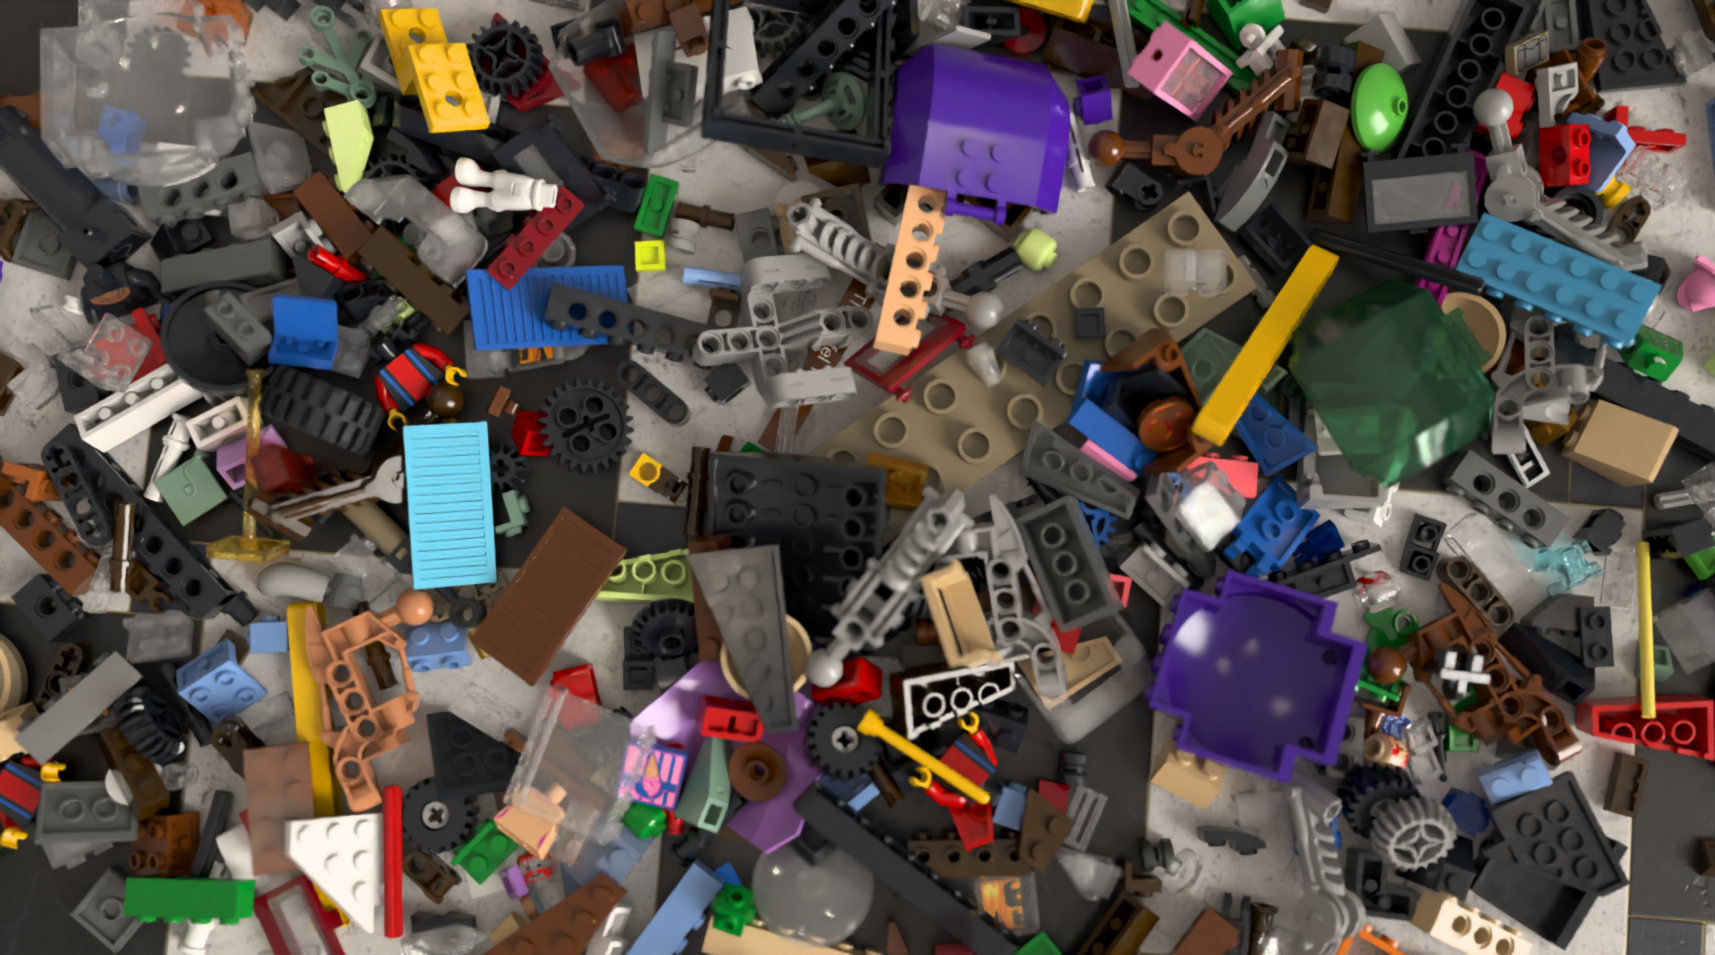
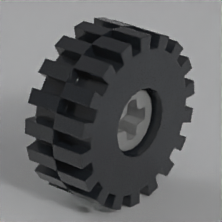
(829, 754)
(1367, 789)
(432, 835)

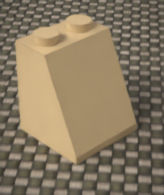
(1618, 443)

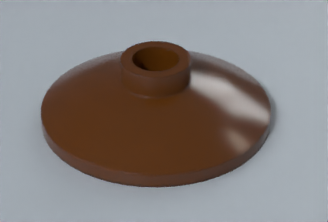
(749, 780)

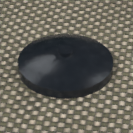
(198, 352)

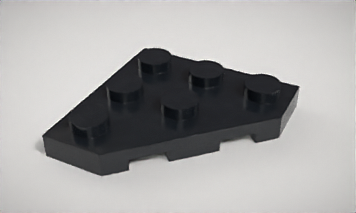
(467, 759)

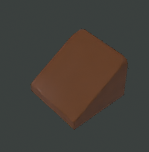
(895, 940)

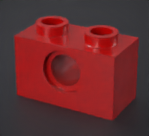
(1564, 155)

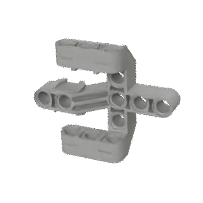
(759, 281)

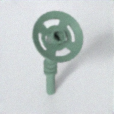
(835, 103)

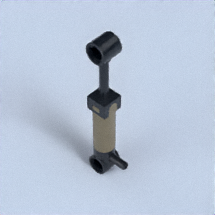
(396, 545)

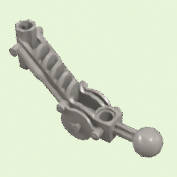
(1519, 196)
(844, 249)
(919, 545)
(1327, 909)

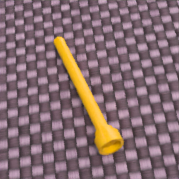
(874, 726)

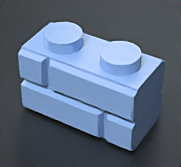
(1514, 776)

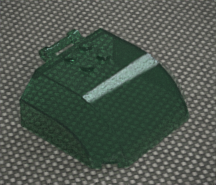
(1394, 379)

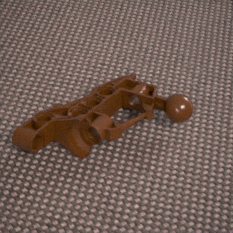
(1486, 717)

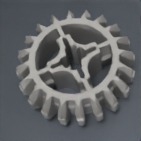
(1413, 833)

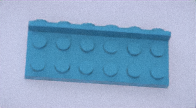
(1558, 281)

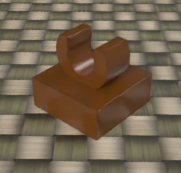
(500, 402)

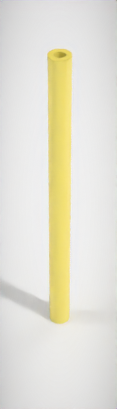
(1645, 630)

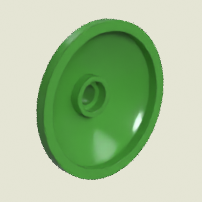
(1379, 108)

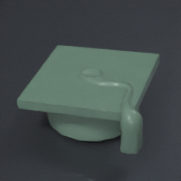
(191, 489)

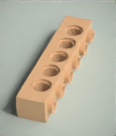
(889, 334)

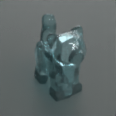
(1569, 565)

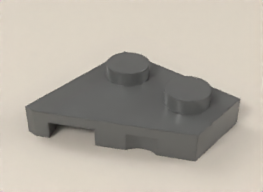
(1560, 21)

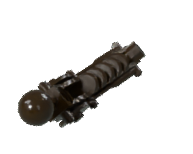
(382, 480)

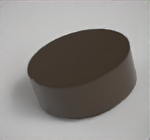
(1303, 43)

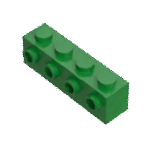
(189, 898)

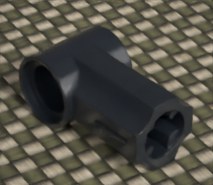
(603, 41)

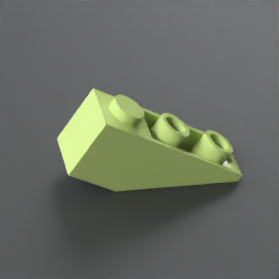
(351, 141)

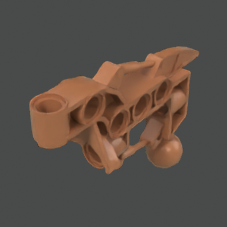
(335, 648)

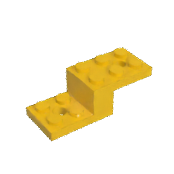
(433, 70)

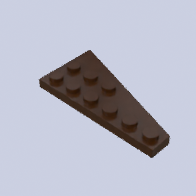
(568, 924)

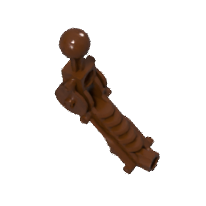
(1201, 147)

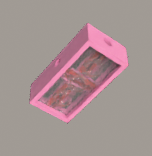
(1179, 71)

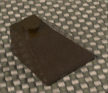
(836, 172)

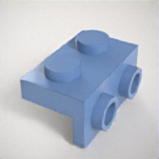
(436, 647)

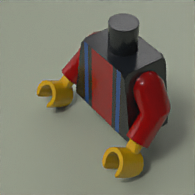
(408, 375)
(971, 758)
(21, 792)

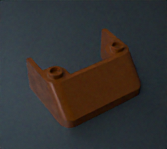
(1162, 351)

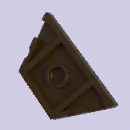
(301, 105)

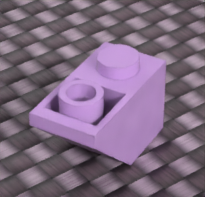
(232, 457)

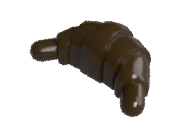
(11, 221)

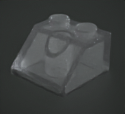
(1207, 504)

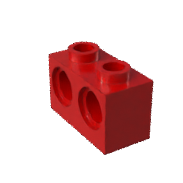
(858, 684)
(728, 719)

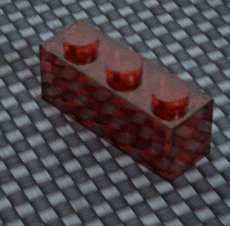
(281, 469)

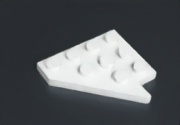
(343, 860)

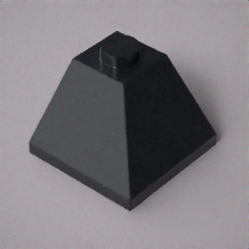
(903, 766)
(1451, 872)

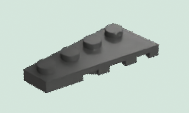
(1161, 497)

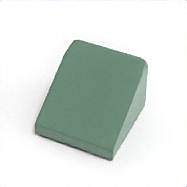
(1662, 663)

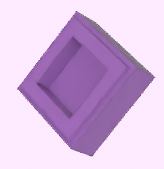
(513, 882)

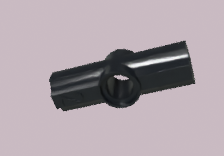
(987, 274)
(1290, 406)

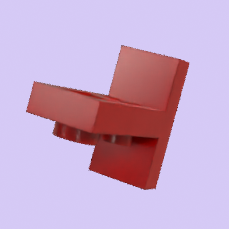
(1655, 141)

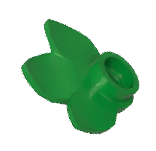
(1386, 628)

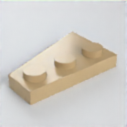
(1088, 663)

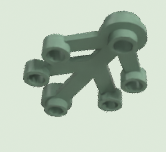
(342, 64)

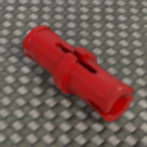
(335, 265)

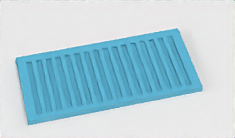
(449, 504)

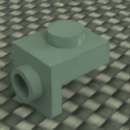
(516, 507)

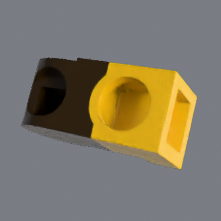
(658, 478)

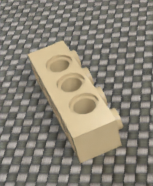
(1464, 928)

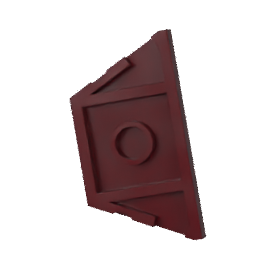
(546, 88)

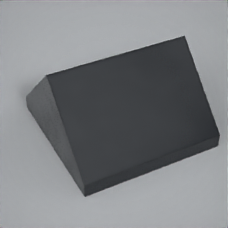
(316, 282)

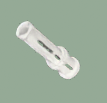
(174, 444)
(197, 933)

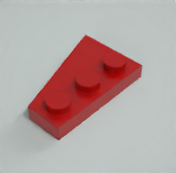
(973, 824)

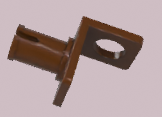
(1376, 711)

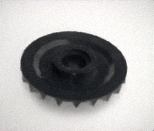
(666, 629)

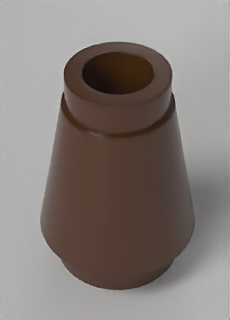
(1590, 56)

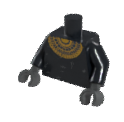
(118, 291)

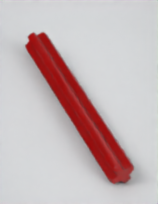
(392, 861)

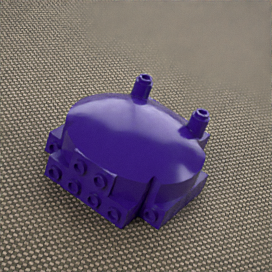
(1255, 676)

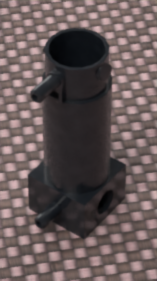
(90, 223)

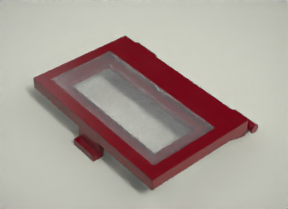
(892, 369)
(297, 920)

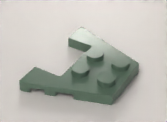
(1209, 359)

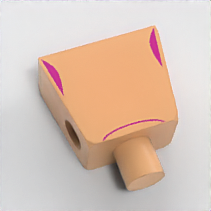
(526, 830)

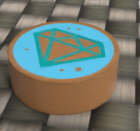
(532, 905)

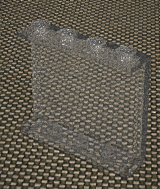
(580, 766)

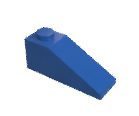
(1111, 436)

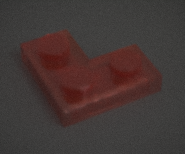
(612, 78)

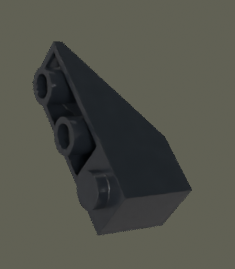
(1558, 667)

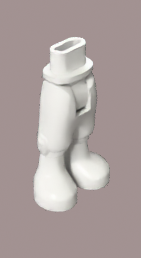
(510, 190)

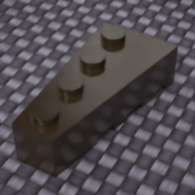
(938, 692)

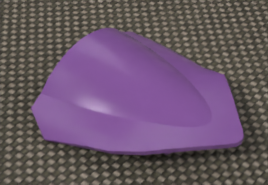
(675, 715)

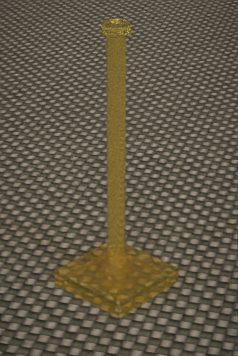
(249, 546)

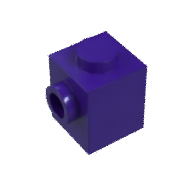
(1093, 100)

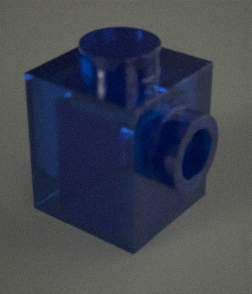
(1466, 811)

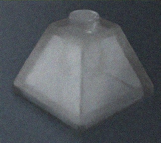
(1089, 873)

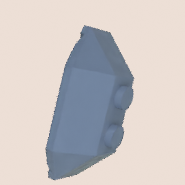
(613, 858)

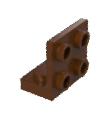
(166, 845)

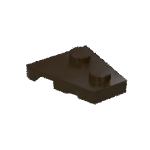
(1041, 831)

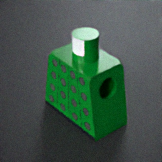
(1653, 353)

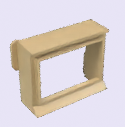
(964, 614)

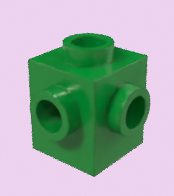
(733, 909)

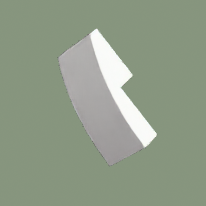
(237, 854)

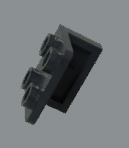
(1134, 391)

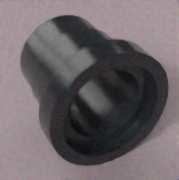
(241, 609)

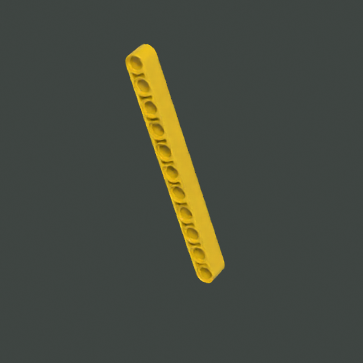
(309, 725)

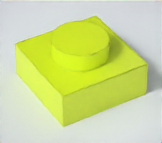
(650, 256)

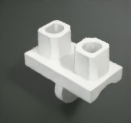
(1260, 47)

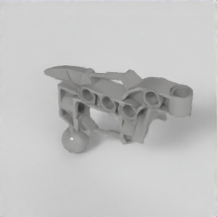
(1517, 393)
(1003, 543)

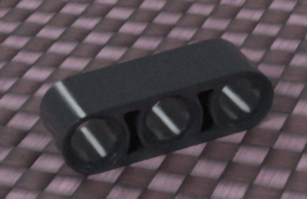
(641, 386)

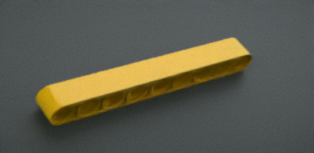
(1265, 345)

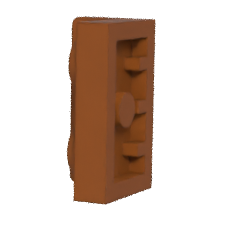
(36, 477)

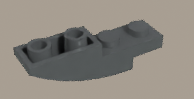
(1253, 182)

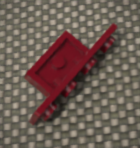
(538, 234)

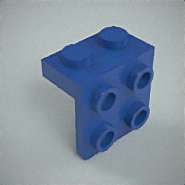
(304, 332)

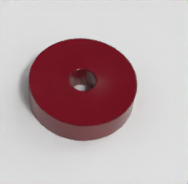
(1032, 42)

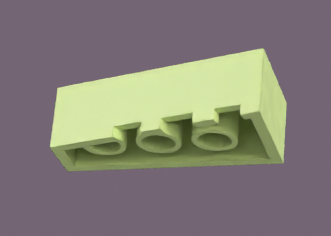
(649, 579)

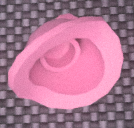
(1698, 287)

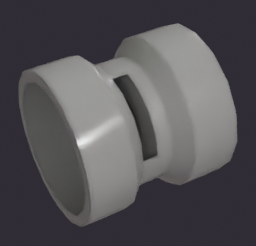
(682, 236)

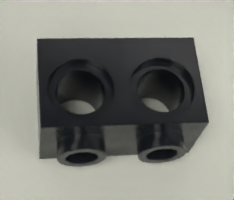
(1350, 749)

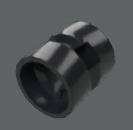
(1333, 72)

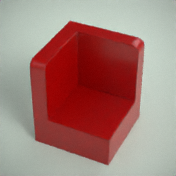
(525, 434)

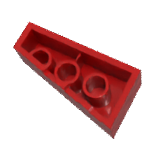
(1680, 723)

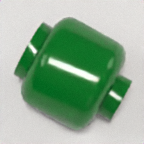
(644, 820)

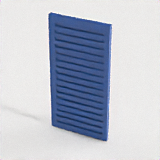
(516, 316)

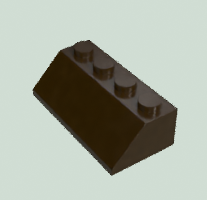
(1092, 51)

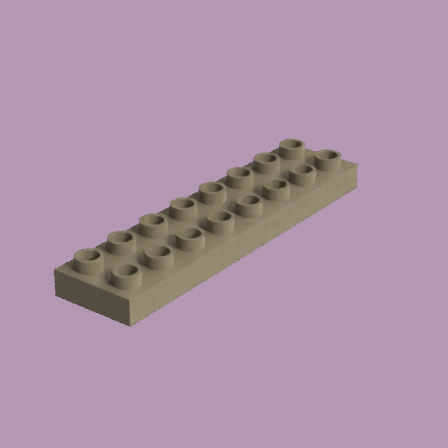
(976, 429)

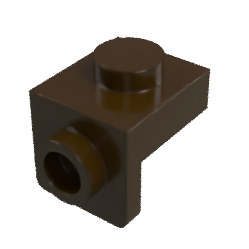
(1140, 884)

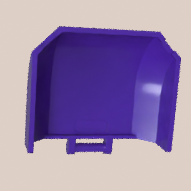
(978, 130)

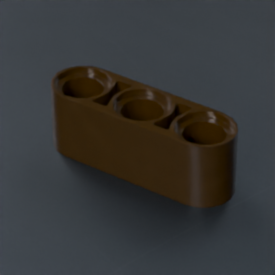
(1488, 596)

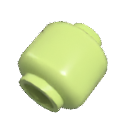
(1036, 249)

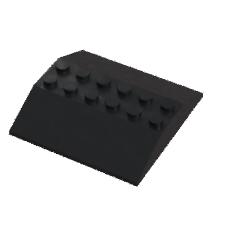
(818, 512)

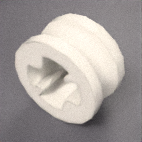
(72, 305)

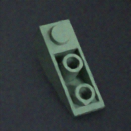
(708, 786)

